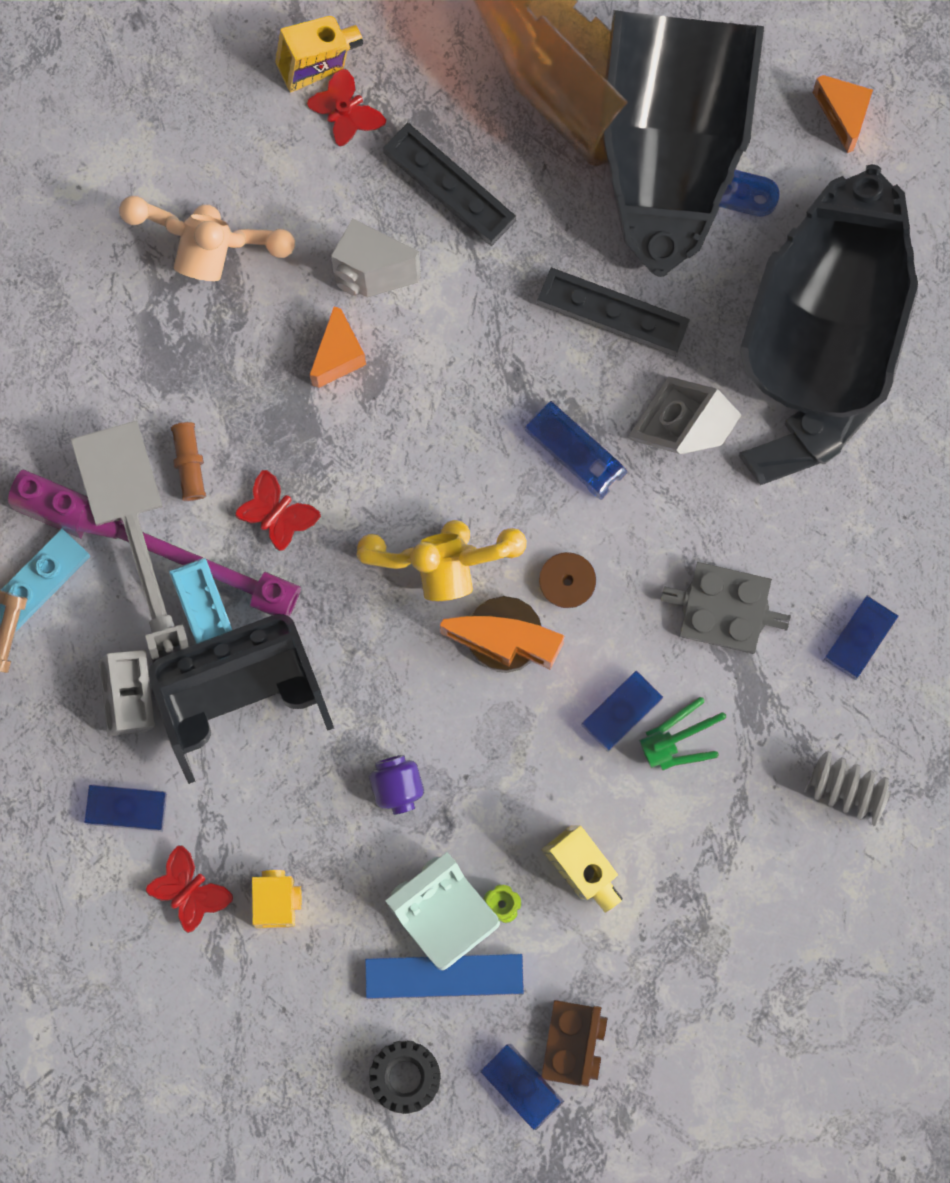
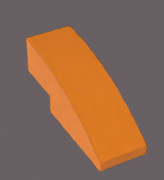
(504, 638)

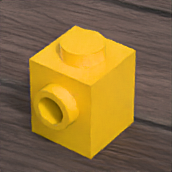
(275, 900)

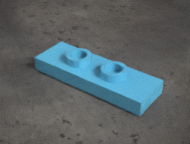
(45, 573)
(200, 600)

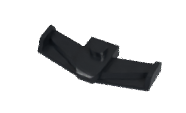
(811, 443)

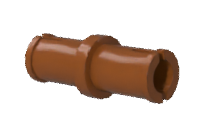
(188, 461)

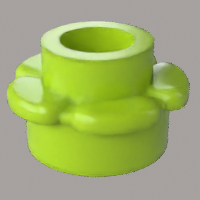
(505, 894)

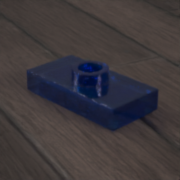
(861, 637)
(622, 711)
(125, 808)
(522, 1086)

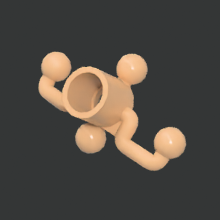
(204, 237)

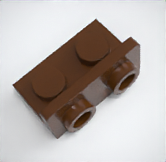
(572, 1044)

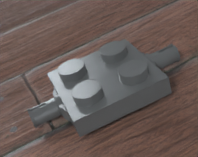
(725, 608)

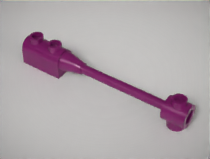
(72, 513)

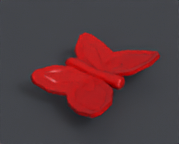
(339, 107)
(274, 514)
(185, 892)

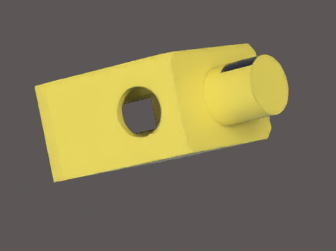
(571, 854)

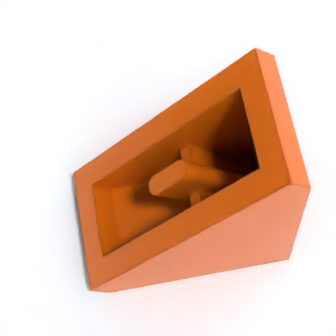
(844, 107)
(338, 351)

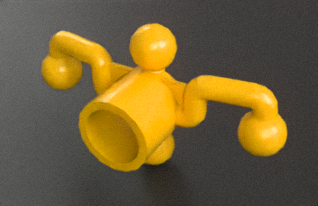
(443, 558)

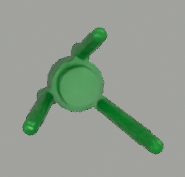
(661, 746)

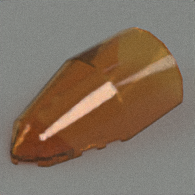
(557, 66)

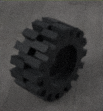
(382, 1066)

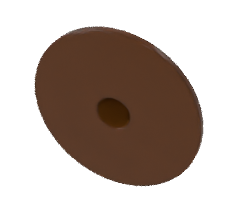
(567, 580)

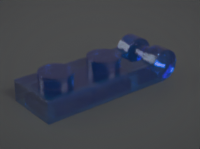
(575, 449)

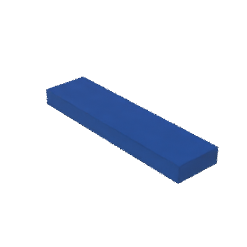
(466, 977)

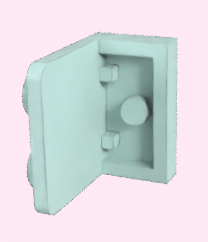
(442, 911)

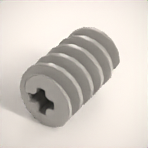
(849, 787)

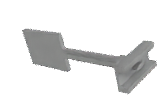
(121, 488)

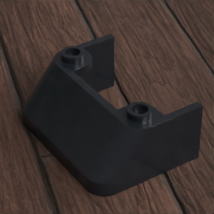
(229, 675)

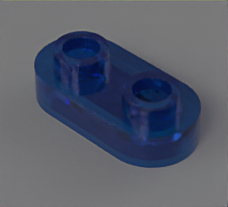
(745, 188)

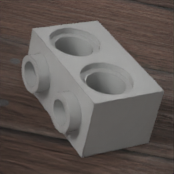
(126, 693)

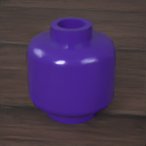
(396, 784)

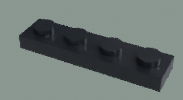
(449, 184)
(613, 311)

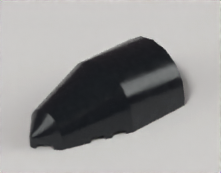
(680, 131)
(836, 301)

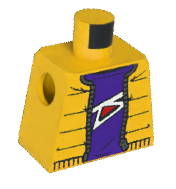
(314, 50)

